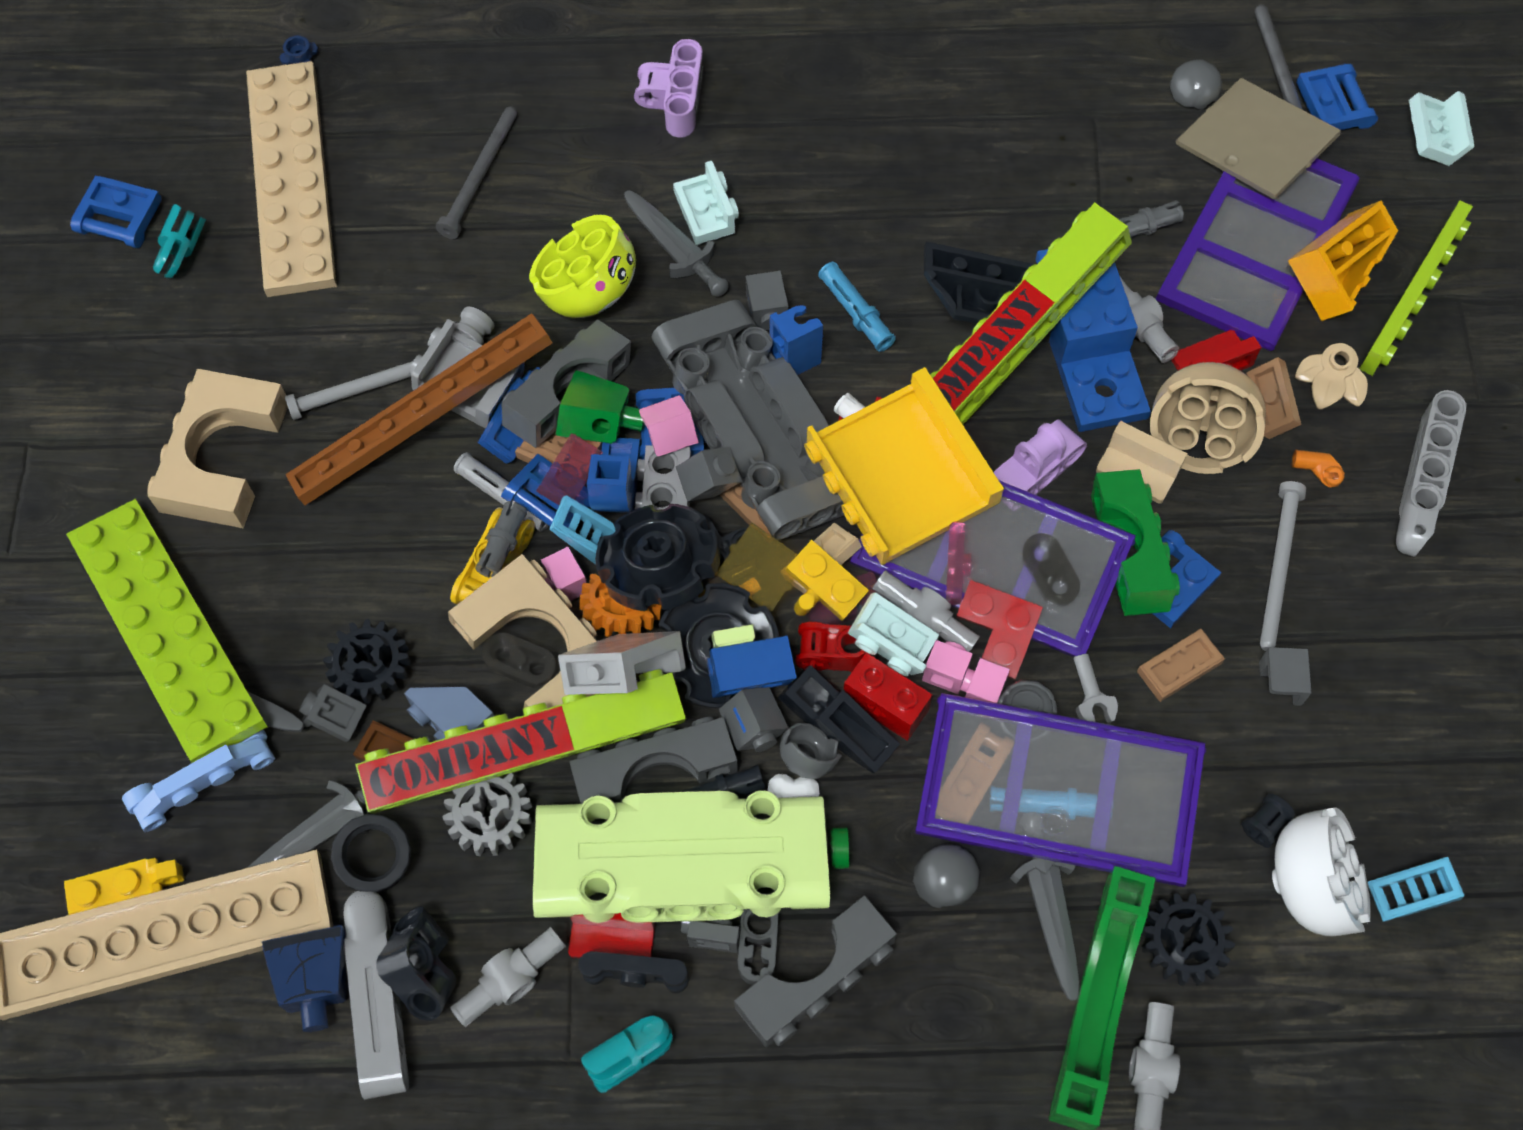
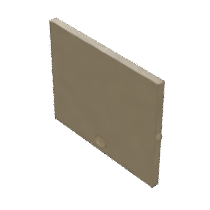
(1258, 138)

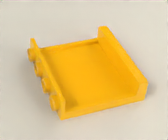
(904, 469)

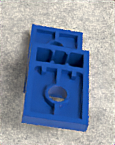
(1094, 351)

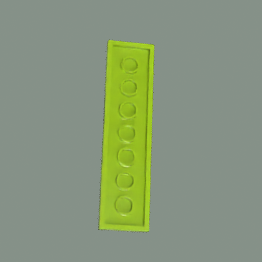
(166, 632)

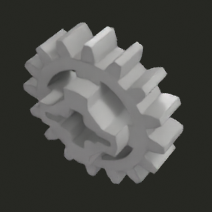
(503, 809)

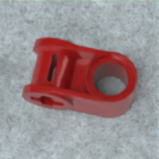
(828, 649)

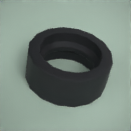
(361, 824)

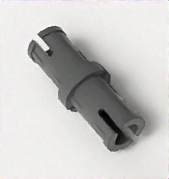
(1151, 219)
(501, 539)

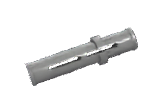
(472, 469)

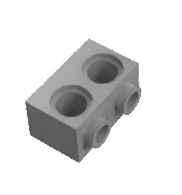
(661, 486)

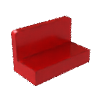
(1223, 349)
(611, 936)

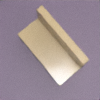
(1138, 450)

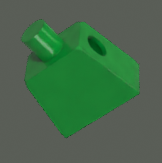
(596, 409)

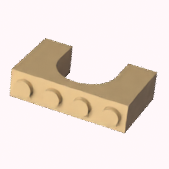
(212, 404)
(518, 593)

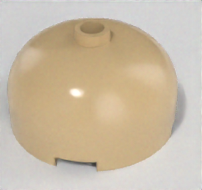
(1211, 400)

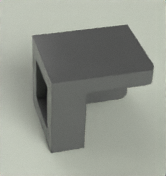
(1287, 672)

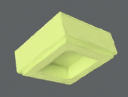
(733, 636)

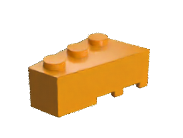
(1342, 257)

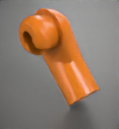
(1321, 464)

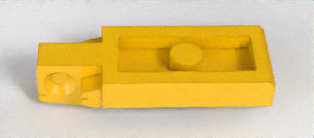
(120, 883)

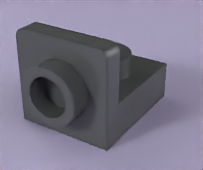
(332, 712)
(713, 935)

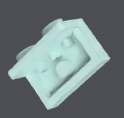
(1441, 127)
(707, 205)
(893, 634)

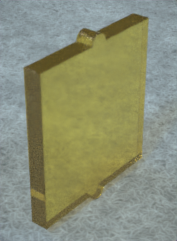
(759, 566)

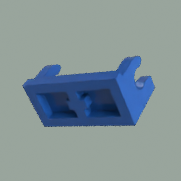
(796, 342)
(750, 666)

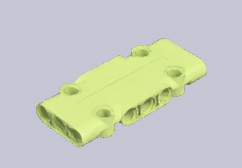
(680, 856)

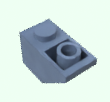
(446, 708)

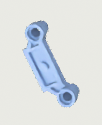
(152, 801)

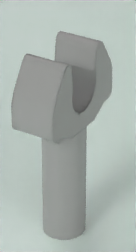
(1092, 693)

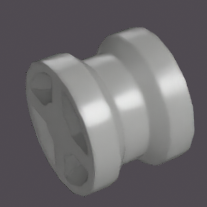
(474, 324)

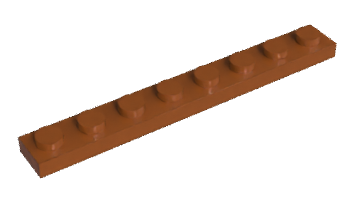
(418, 409)

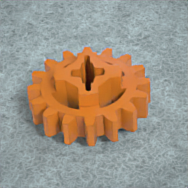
(611, 615)

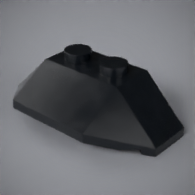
(970, 280)

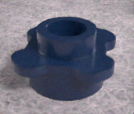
(297, 50)

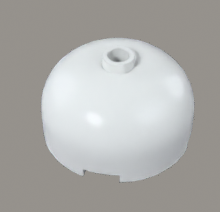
(1315, 872)

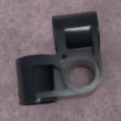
(412, 965)

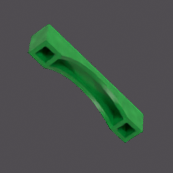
(1093, 1029)

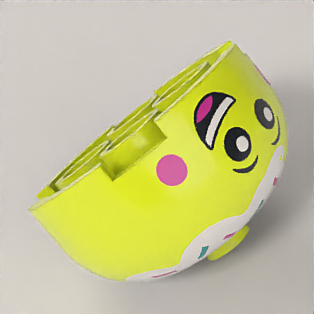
(585, 268)

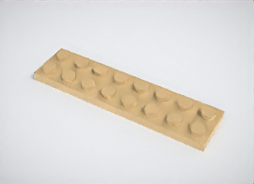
(290, 180)
(160, 934)

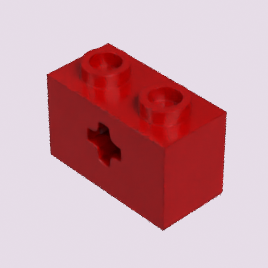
(888, 696)

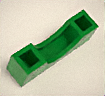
(1146, 578)

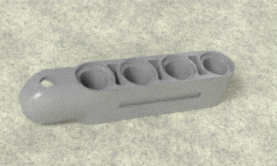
(1416, 522)
(373, 1003)

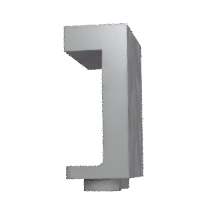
(446, 349)
(612, 662)

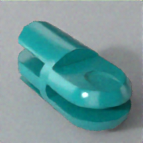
(176, 242)
(627, 1052)

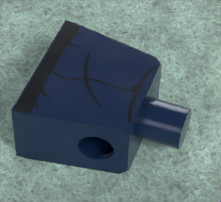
(309, 973)

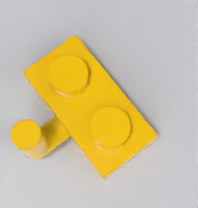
(824, 582)

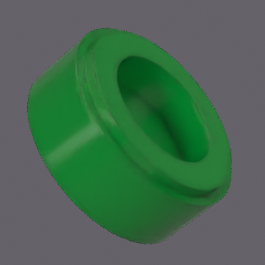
(839, 848)

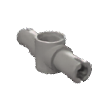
(1150, 324)
(927, 608)
(508, 977)
(1154, 1067)

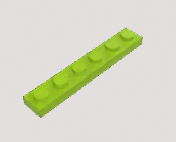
(1413, 298)

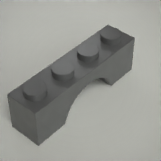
(534, 406)
(699, 749)
(777, 1006)

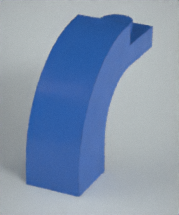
(613, 476)

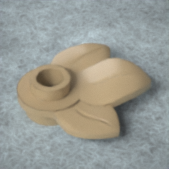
(1331, 380)

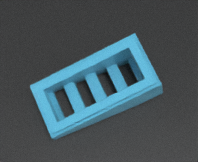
(591, 520)
(1445, 874)

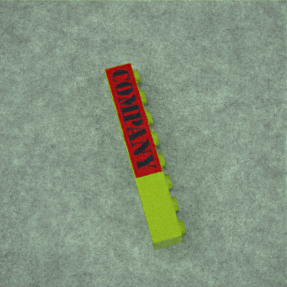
(1031, 310)
(517, 743)

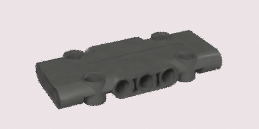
(756, 408)

